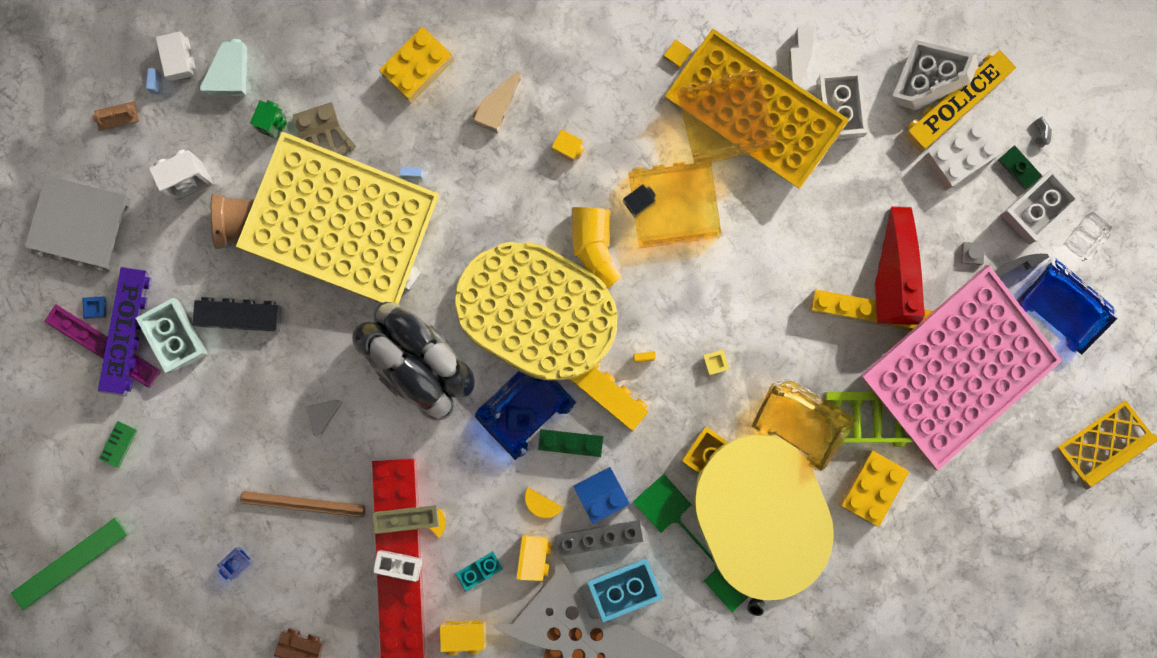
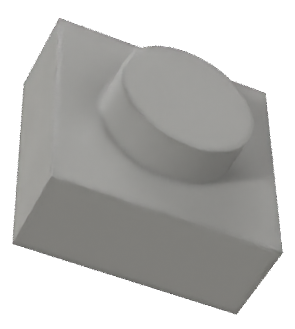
(972, 253)

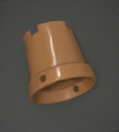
(228, 219)

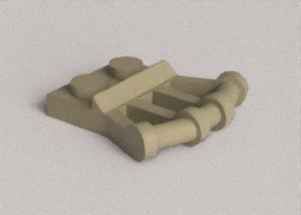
(321, 121)

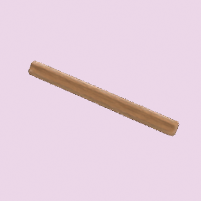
(302, 504)

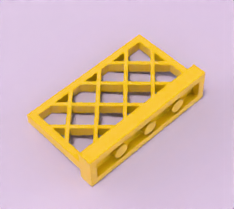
(1113, 462)

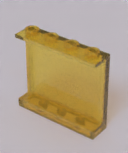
(726, 118)
(683, 205)

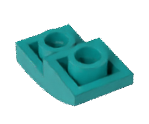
(478, 571)

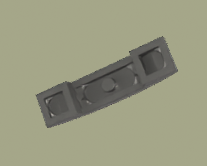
(1028, 262)

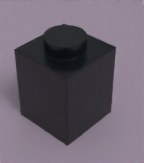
(639, 200)

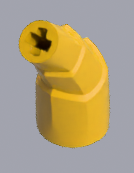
(592, 240)

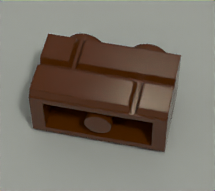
(294, 645)

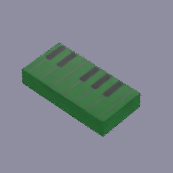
(118, 444)

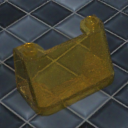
(803, 421)

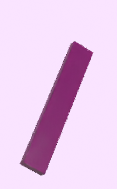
(96, 341)

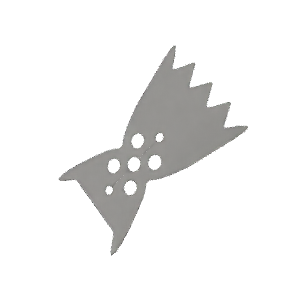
(559, 595)

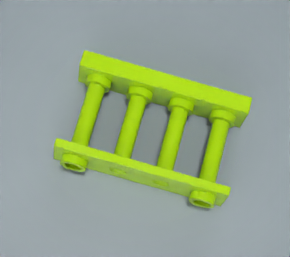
(856, 400)

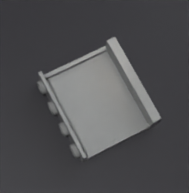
(76, 223)

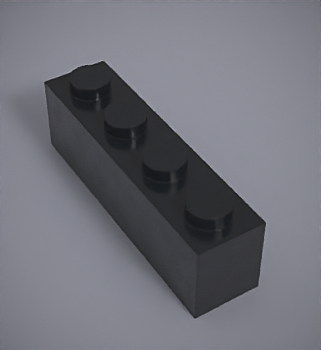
(238, 316)

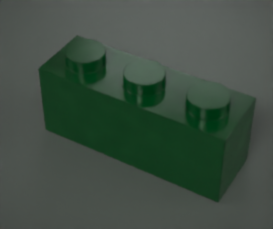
(570, 443)

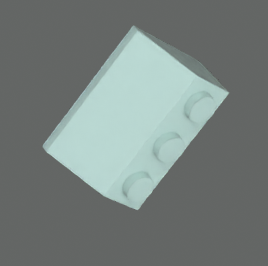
(171, 335)

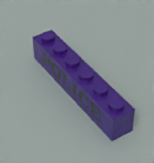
(124, 331)

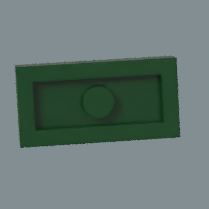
(1019, 167)

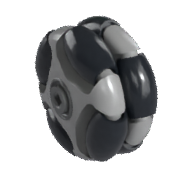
(413, 360)

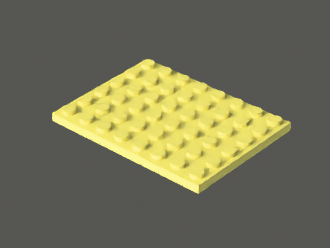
(337, 220)

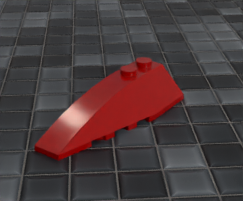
(899, 274)

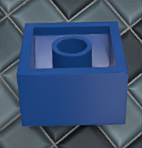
(601, 495)

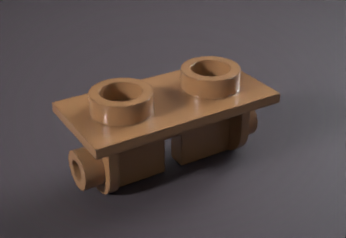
(116, 116)

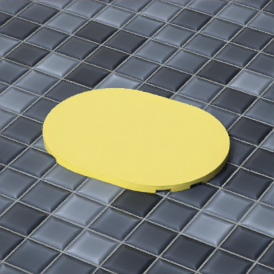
(536, 311)
(763, 517)

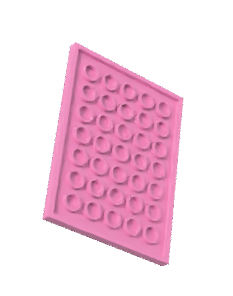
(961, 367)

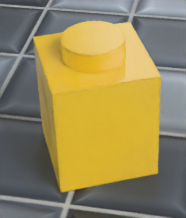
(568, 146)

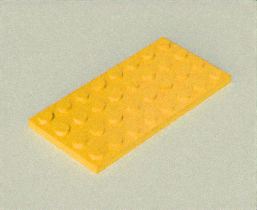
(800, 121)

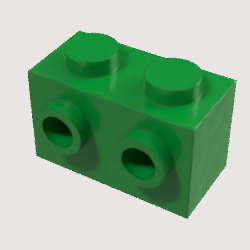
(268, 119)

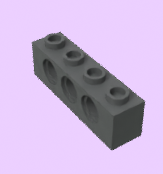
(599, 538)

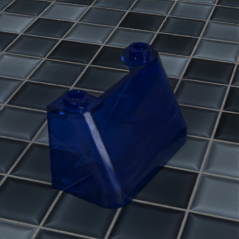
(1068, 305)
(522, 391)

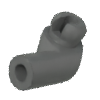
(1045, 132)

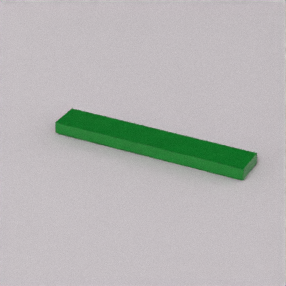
(69, 563)

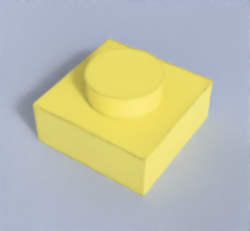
(716, 362)

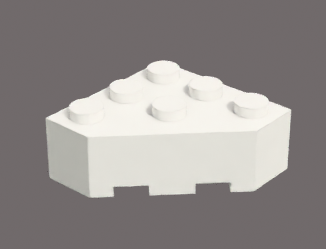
(932, 74)

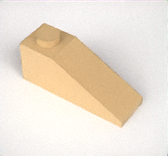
(495, 106)

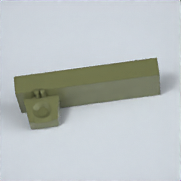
(405, 519)

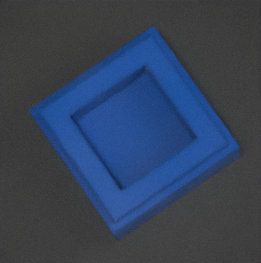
(94, 307)

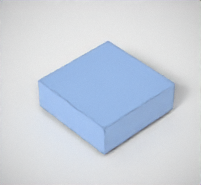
(153, 80)
(411, 173)

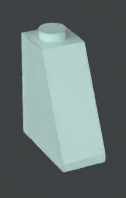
(227, 71)

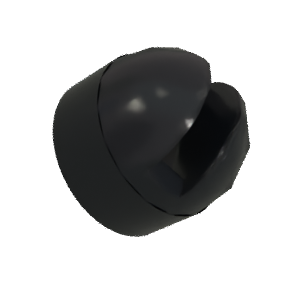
(756, 607)

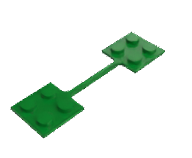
(663, 506)

